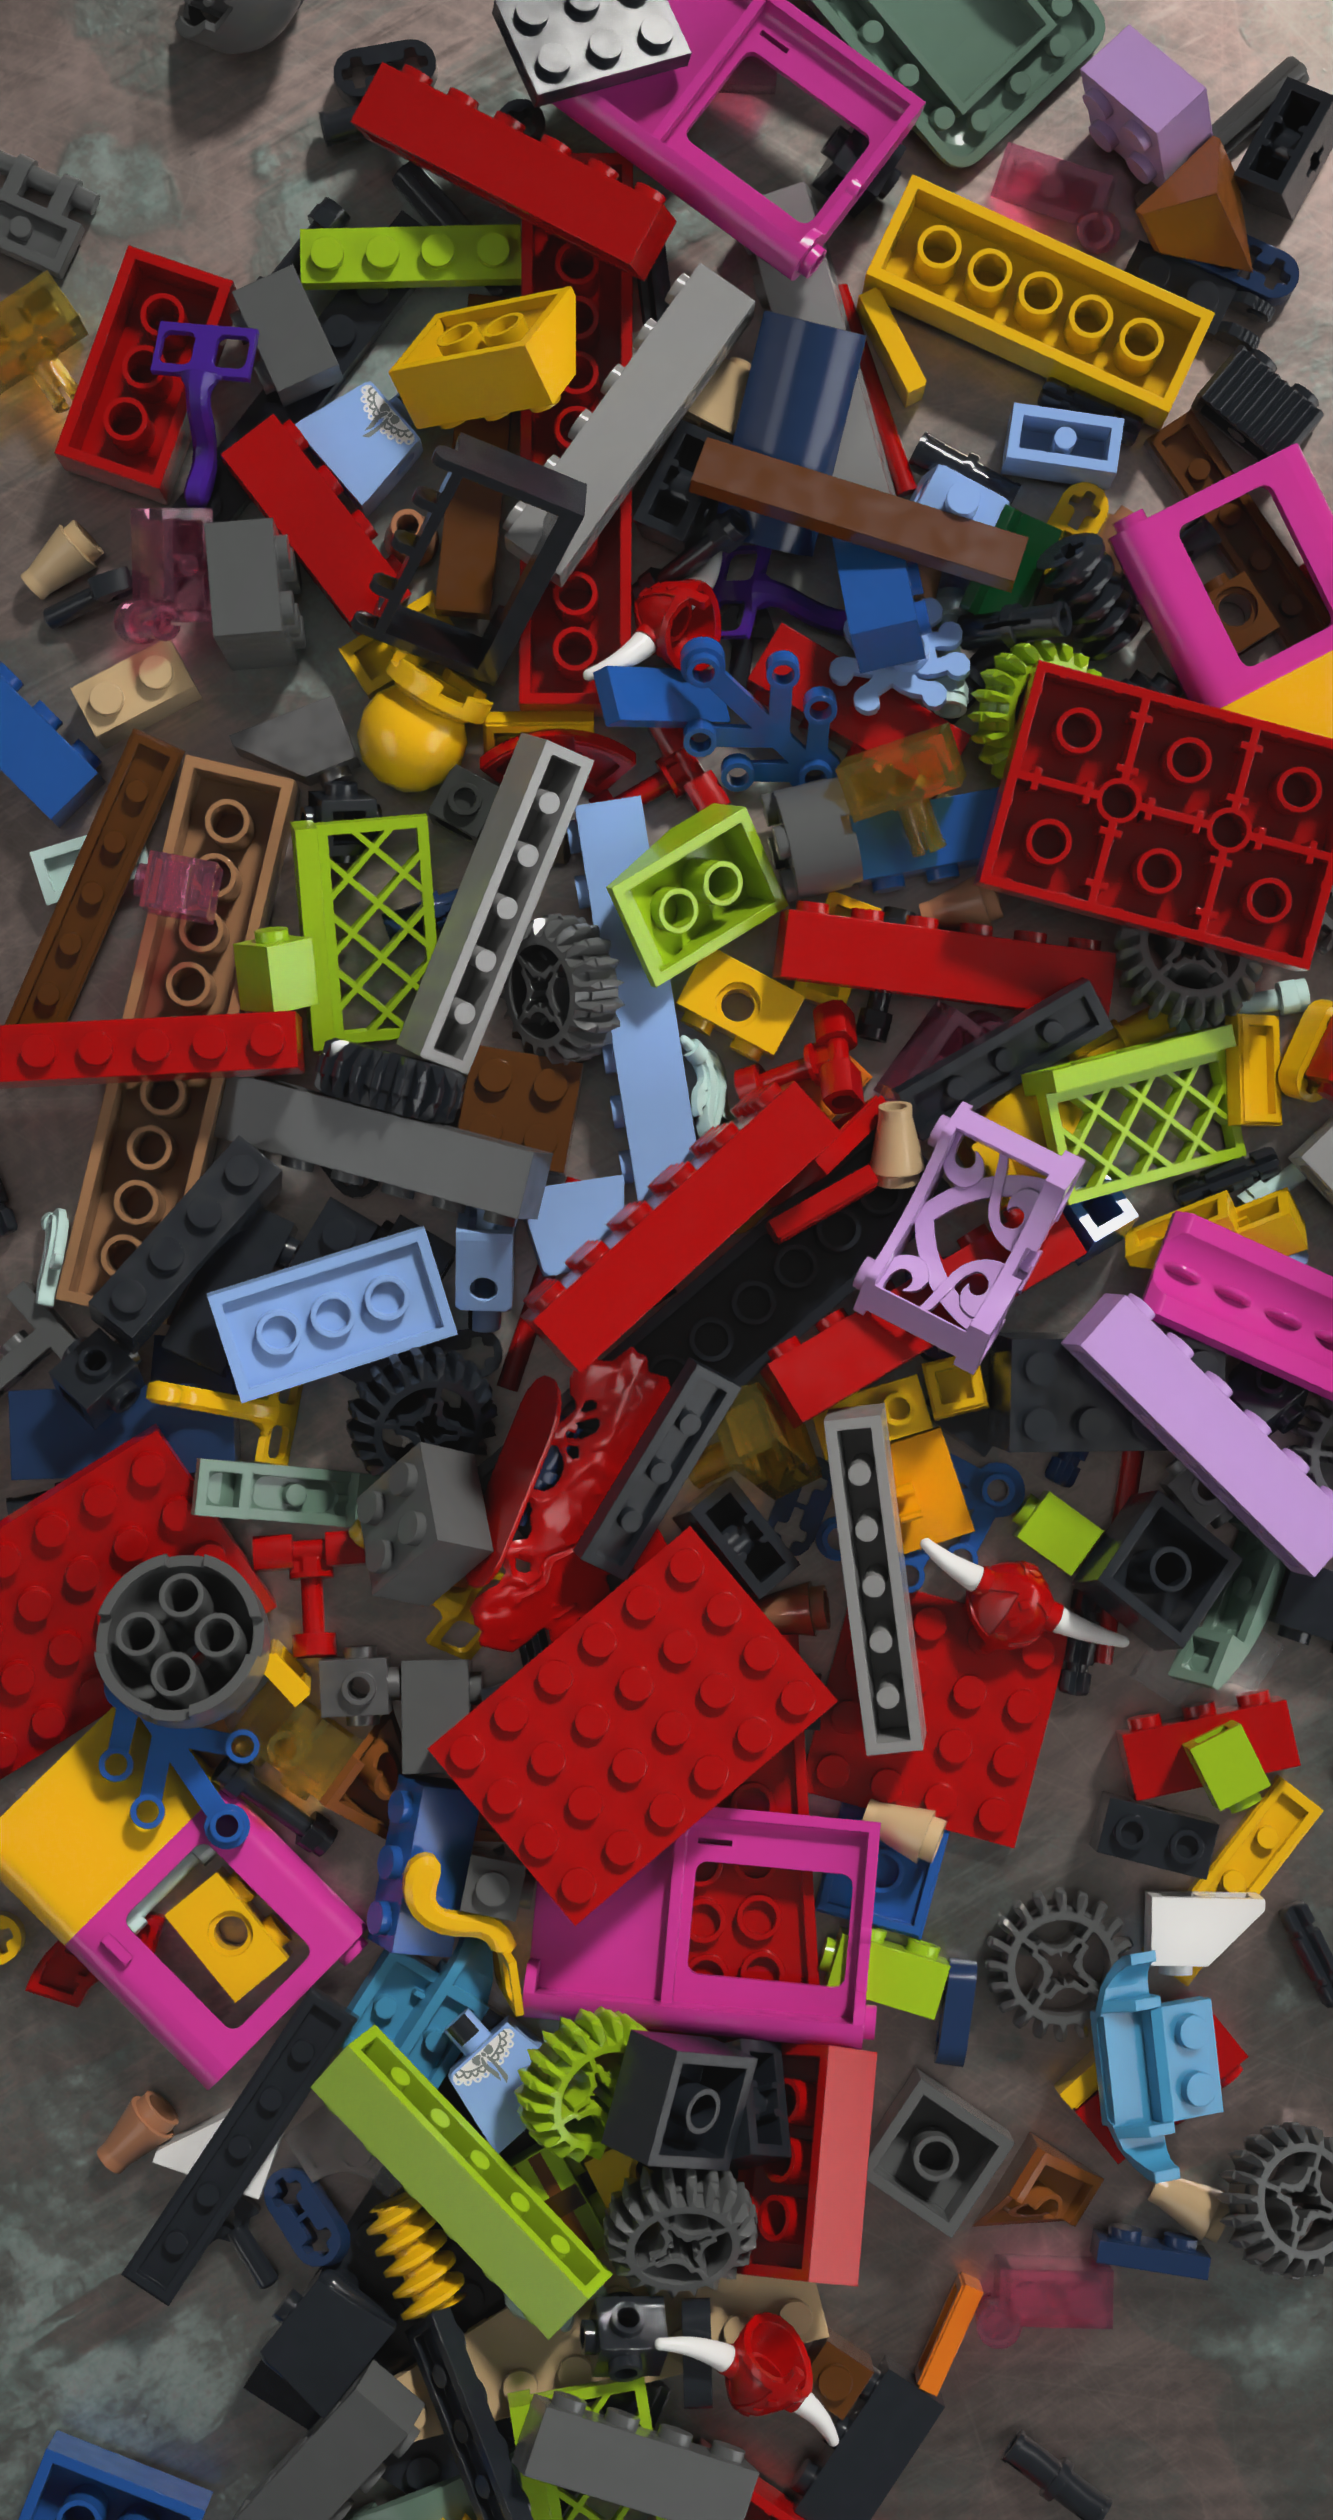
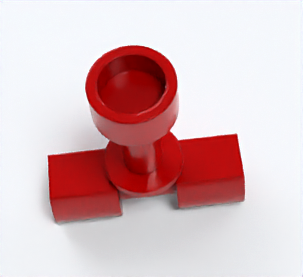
(676, 773)
(824, 1062)
(311, 1564)

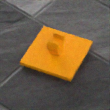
(928, 1490)

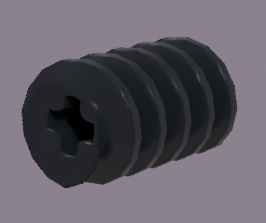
(1093, 593)

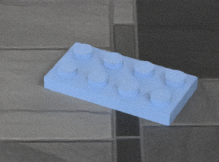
(332, 1314)

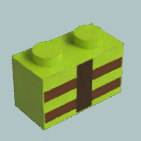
(564, 2191)

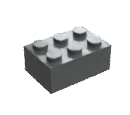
(252, 594)

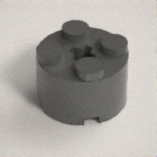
(812, 839)

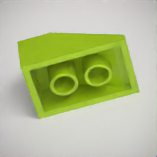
(696, 891)

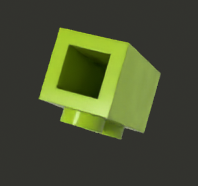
(898, 1974)

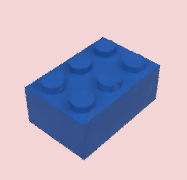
(98, 2484)

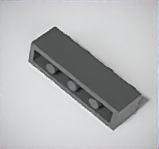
(339, 2452)
(632, 2464)

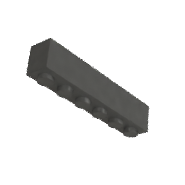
(385, 1147)

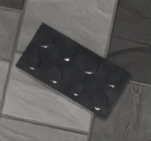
(1053, 1404)

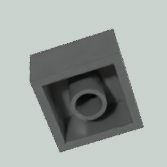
(424, 1524)
(935, 2152)

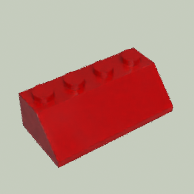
(816, 2200)

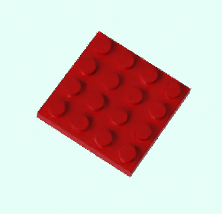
(980, 1721)

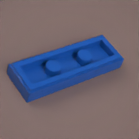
(654, 698)

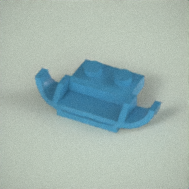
(418, 2001)
(1151, 2064)

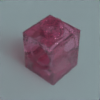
(179, 887)

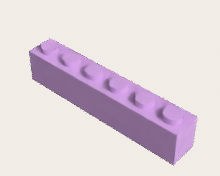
(1207, 1430)

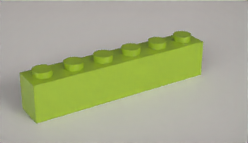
(461, 2181)

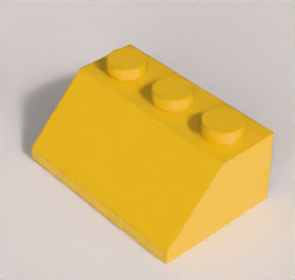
(490, 360)

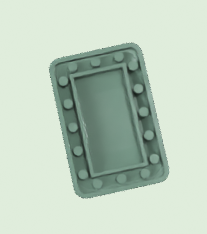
(969, 59)

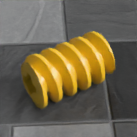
(416, 2256)

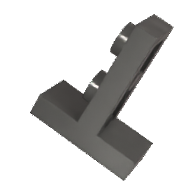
(26, 1351)

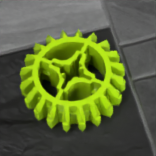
(1005, 692)
(574, 2081)

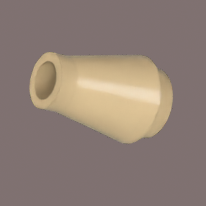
(62, 559)
(896, 1147)
(907, 1829)
(1192, 2206)

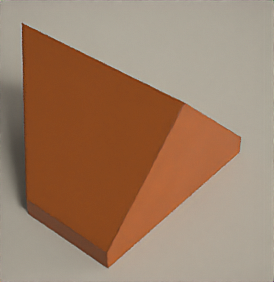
(1199, 212)
(369, 1778)
(1040, 2188)

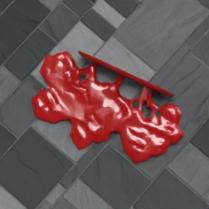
(559, 1583)

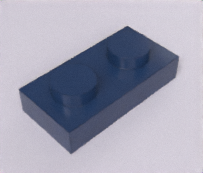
(1173, 2255)

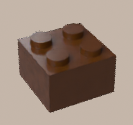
(523, 1101)

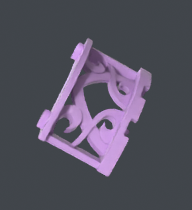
(982, 1314)

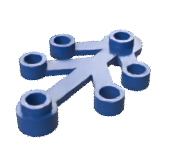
(763, 726)
(975, 1497)
(173, 1747)

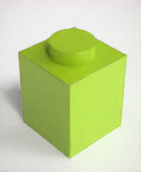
(275, 971)
(1055, 1531)
(1227, 1767)

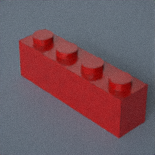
(305, 506)
(850, 729)

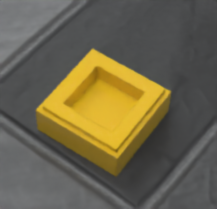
(953, 1389)

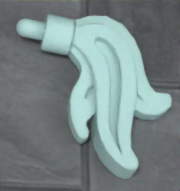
(709, 1094)
(56, 1234)

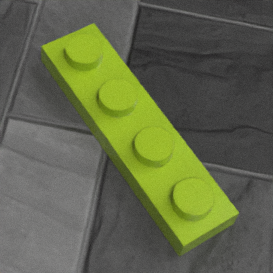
(410, 257)

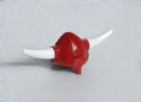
(669, 617)
(1014, 1603)
(762, 2370)

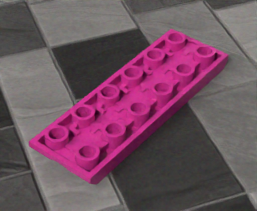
(1245, 1301)

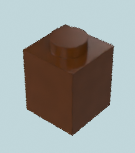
(838, 2372)

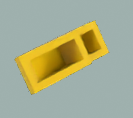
(1267, 1220)

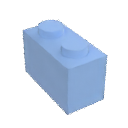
(1062, 445)

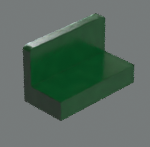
(1029, 579)

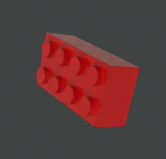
(124, 420)

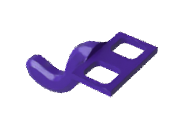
(200, 379)
(763, 592)

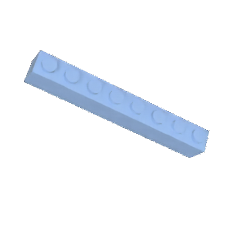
(647, 1044)

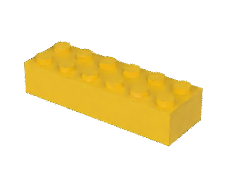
(1036, 301)

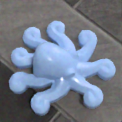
(911, 677)

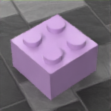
(1144, 106)

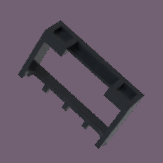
(445, 644)

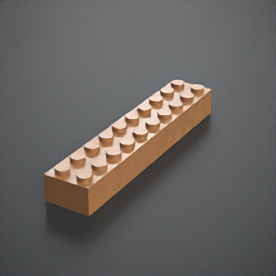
(159, 1134)

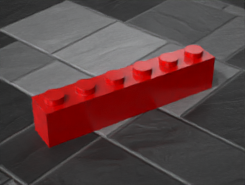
(514, 170)
(934, 962)
(151, 1049)
(863, 1348)

